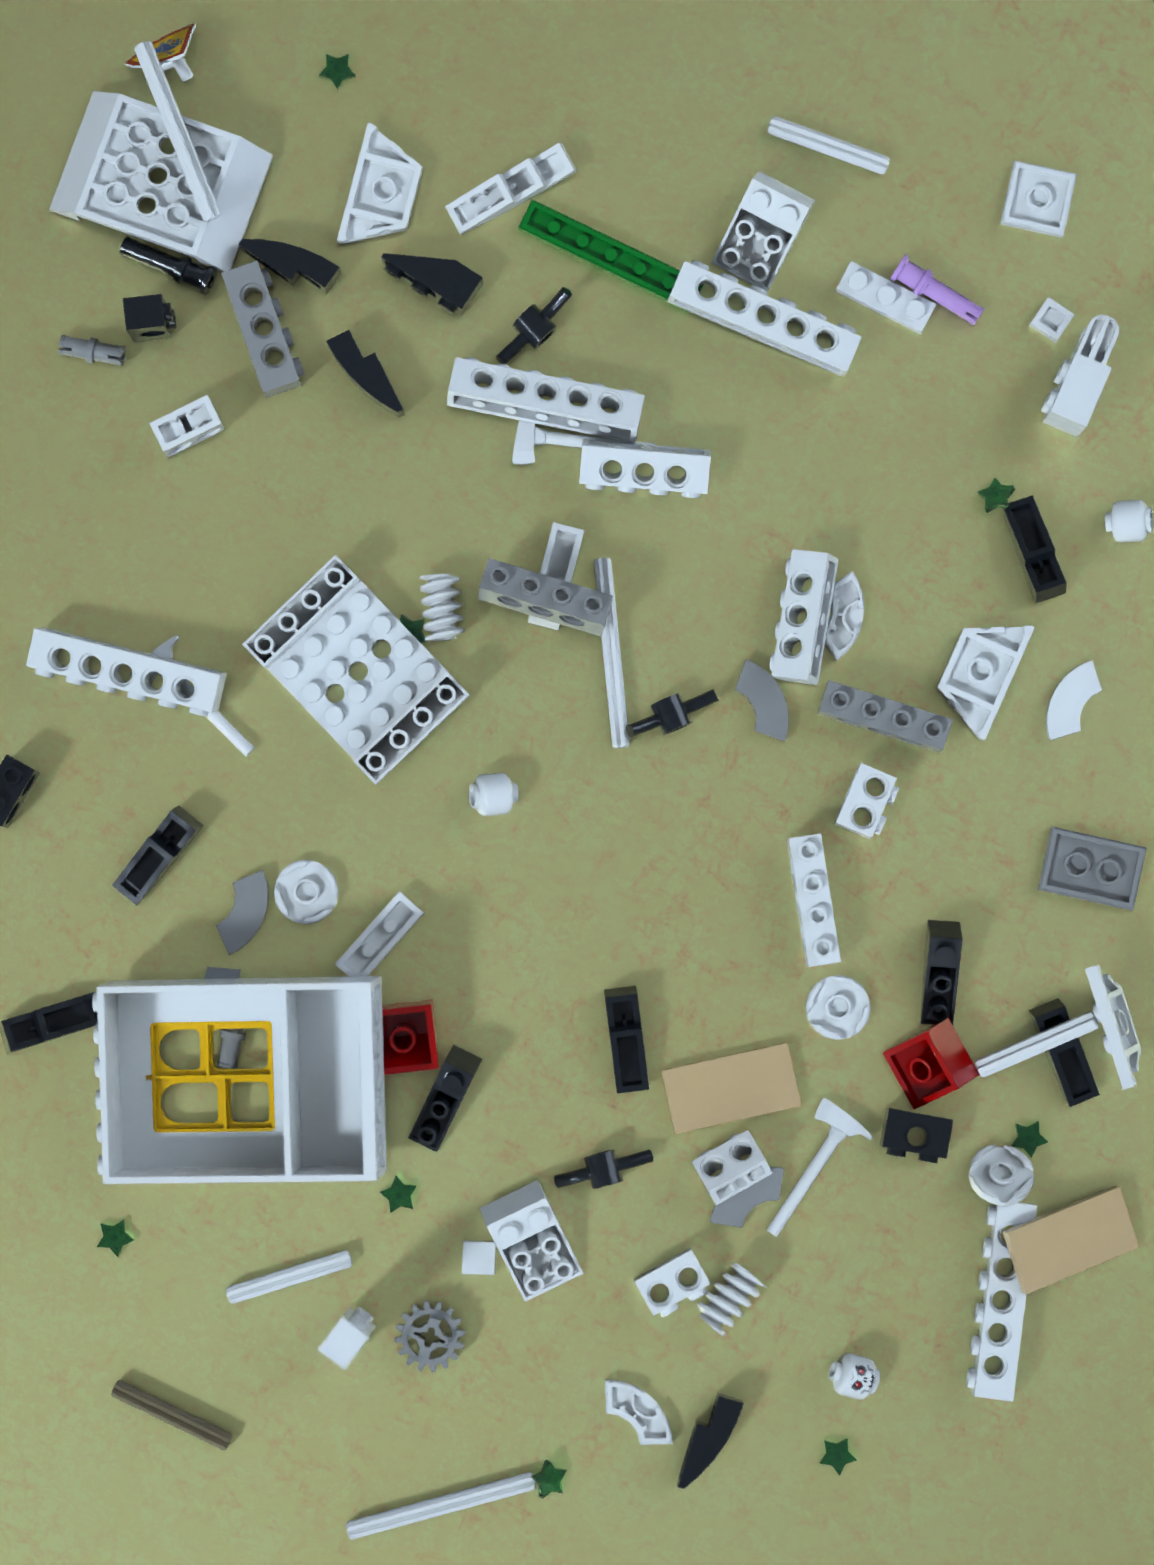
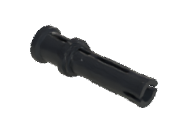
(181, 270)

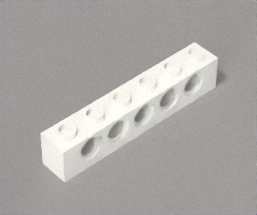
(843, 337)
(529, 407)
(207, 682)
(1001, 1383)

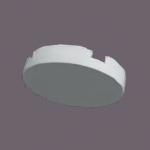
(306, 892)
(837, 1007)
(1001, 1175)

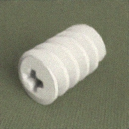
(441, 607)
(729, 1298)

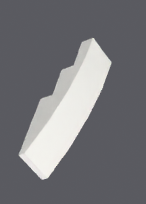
(510, 188)

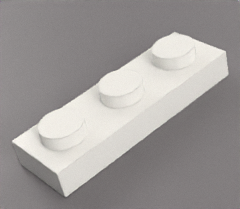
(885, 297)
(380, 937)

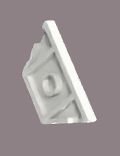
(380, 190)
(982, 672)
(1117, 1023)

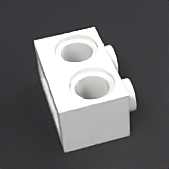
(187, 426)
(858, 797)
(735, 1173)
(668, 1274)

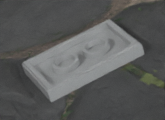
(1092, 868)

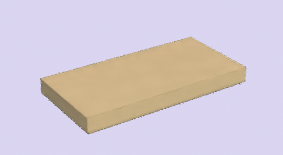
(731, 1088)
(1070, 1239)

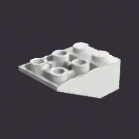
(763, 231)
(531, 1240)

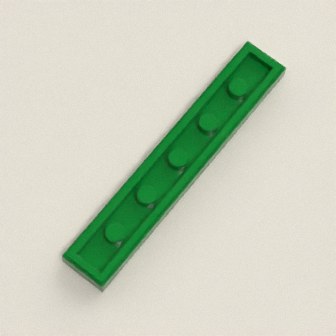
(599, 250)

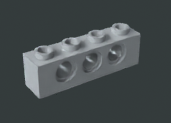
(239, 284)
(545, 597)
(884, 716)

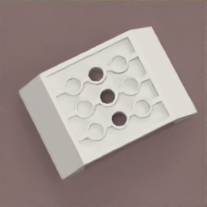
(112, 169)
(318, 640)

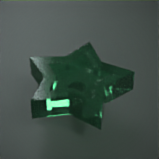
(337, 70)
(996, 495)
(414, 627)
(1028, 1138)
(399, 1194)
(114, 1237)
(837, 1455)
(549, 1479)

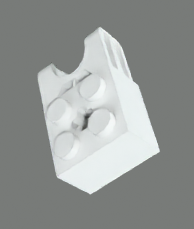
(1081, 378)

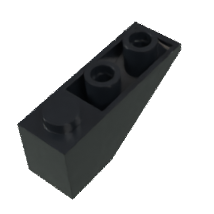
(442, 278)
(940, 971)
(445, 1098)

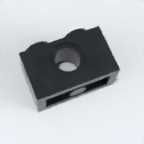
(148, 318)
(935, 1129)

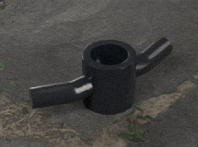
(534, 326)
(671, 713)
(603, 1169)

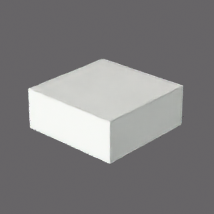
(1051, 319)
(478, 1257)

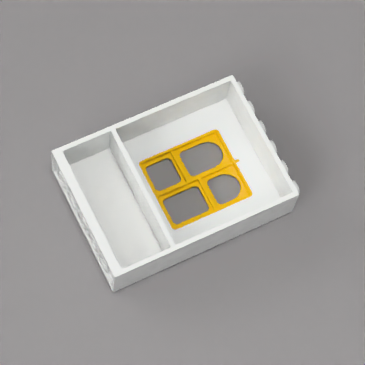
(319, 1076)

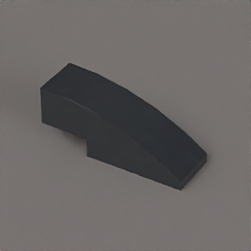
(292, 262)
(364, 372)
(1034, 549)
(157, 854)
(48, 1023)
(626, 1039)
(1067, 1059)
(709, 1438)

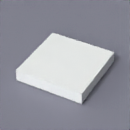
(1038, 199)

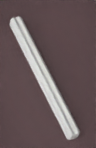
(177, 131)
(612, 658)
(440, 1505)

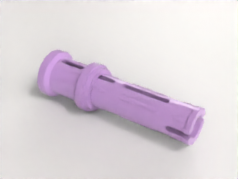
(923, 282)

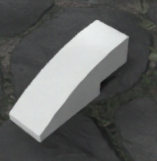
(560, 560)

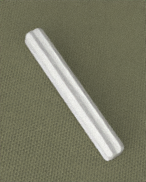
(828, 145)
(1036, 1044)
(289, 1276)

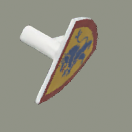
(171, 52)

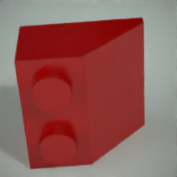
(409, 1037)
(931, 1064)

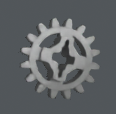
(414, 1332)

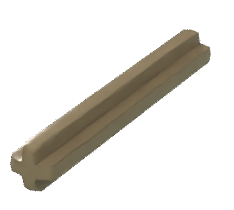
(171, 1415)

